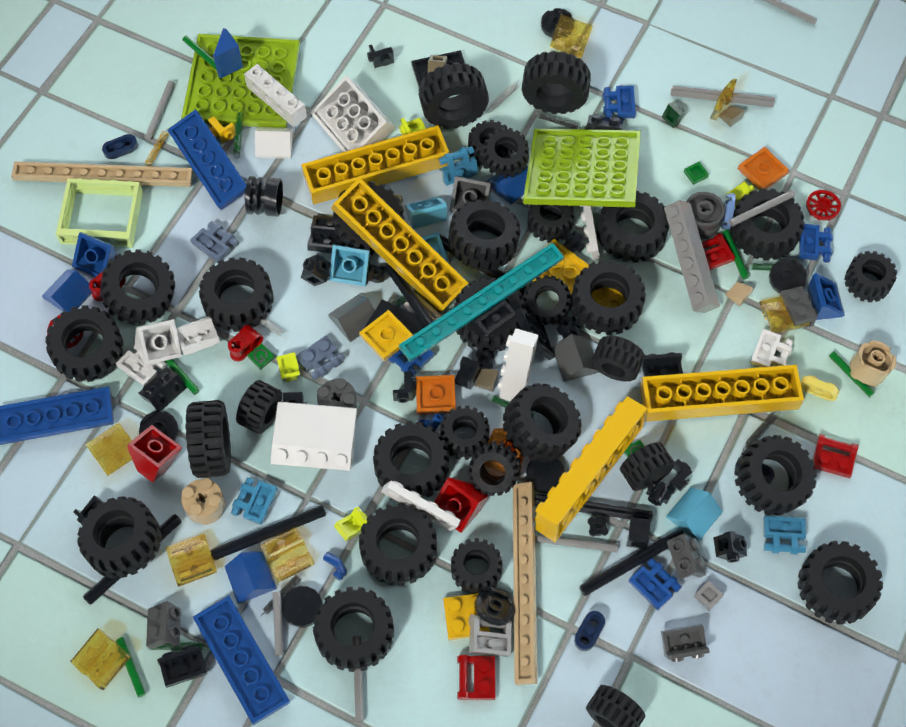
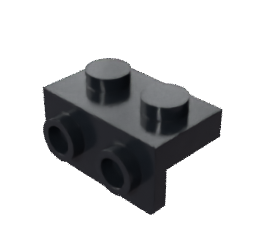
(598, 122)
(662, 364)
(163, 389)
(182, 665)

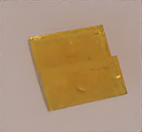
(571, 36)
(723, 99)
(777, 316)
(111, 449)
(287, 554)
(191, 560)
(100, 659)

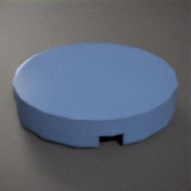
(729, 211)

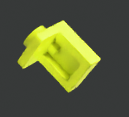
(411, 126)
(741, 190)
(288, 366)
(351, 524)

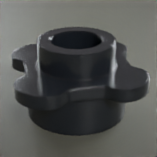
(379, 278)
(485, 355)
(593, 530)

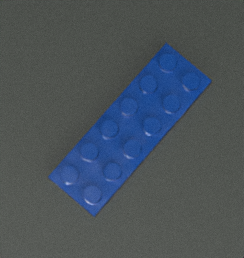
(208, 159)
(56, 415)
(241, 660)

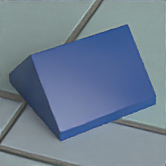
(227, 55)
(510, 188)
(92, 254)
(68, 291)
(825, 297)
(249, 576)

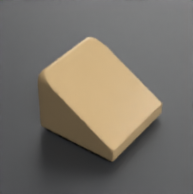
(739, 293)

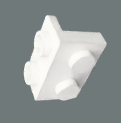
(197, 335)

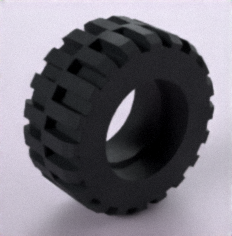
(452, 81)
(556, 82)
(488, 217)
(348, 235)
(764, 244)
(634, 246)
(137, 264)
(236, 273)
(608, 276)
(78, 321)
(498, 338)
(555, 408)
(412, 437)
(208, 438)
(793, 460)
(398, 519)
(104, 522)
(854, 562)
(349, 602)

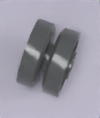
(708, 213)

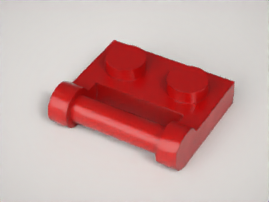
(718, 255)
(834, 462)
(483, 677)

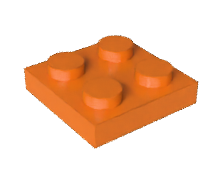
(763, 169)
(435, 394)

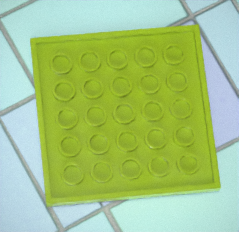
(225, 95)
(583, 168)

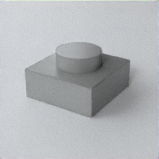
(708, 595)

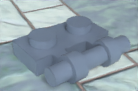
(210, 245)
(318, 353)

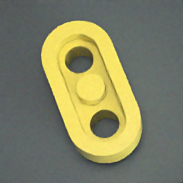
(819, 388)

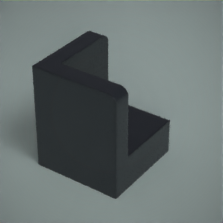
(467, 373)
(638, 533)

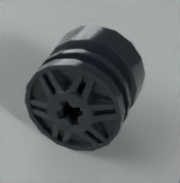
(260, 195)

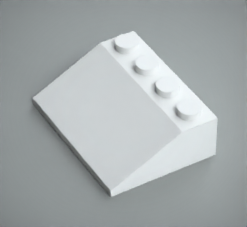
(351, 117)
(314, 436)

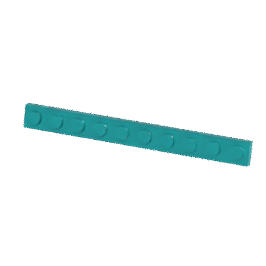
(480, 302)

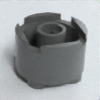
(335, 391)

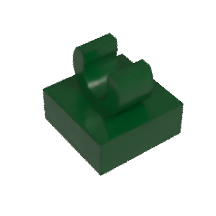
(673, 114)

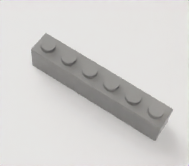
(691, 257)

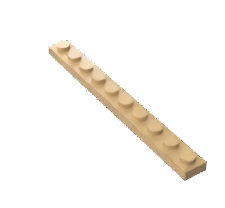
(62, 171)
(524, 584)

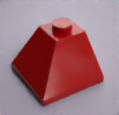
(153, 453)
(462, 500)

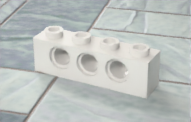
(275, 95)

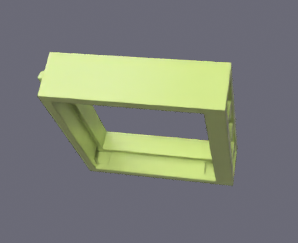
(103, 187)

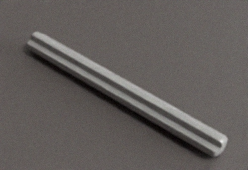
(713, 95)

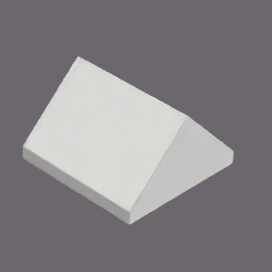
(273, 142)
(157, 342)

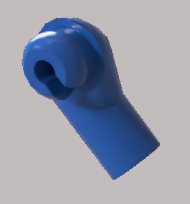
(435, 422)
(337, 562)

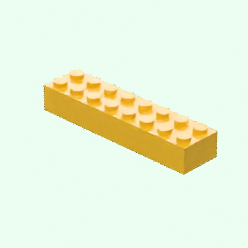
(376, 162)
(399, 245)
(721, 393)
(589, 469)

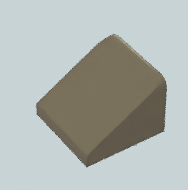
(436, 61)
(732, 115)
(487, 379)

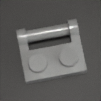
(489, 642)

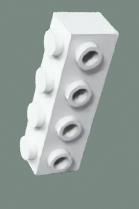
(518, 363)

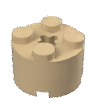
(872, 363)
(200, 491)

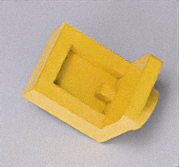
(223, 134)

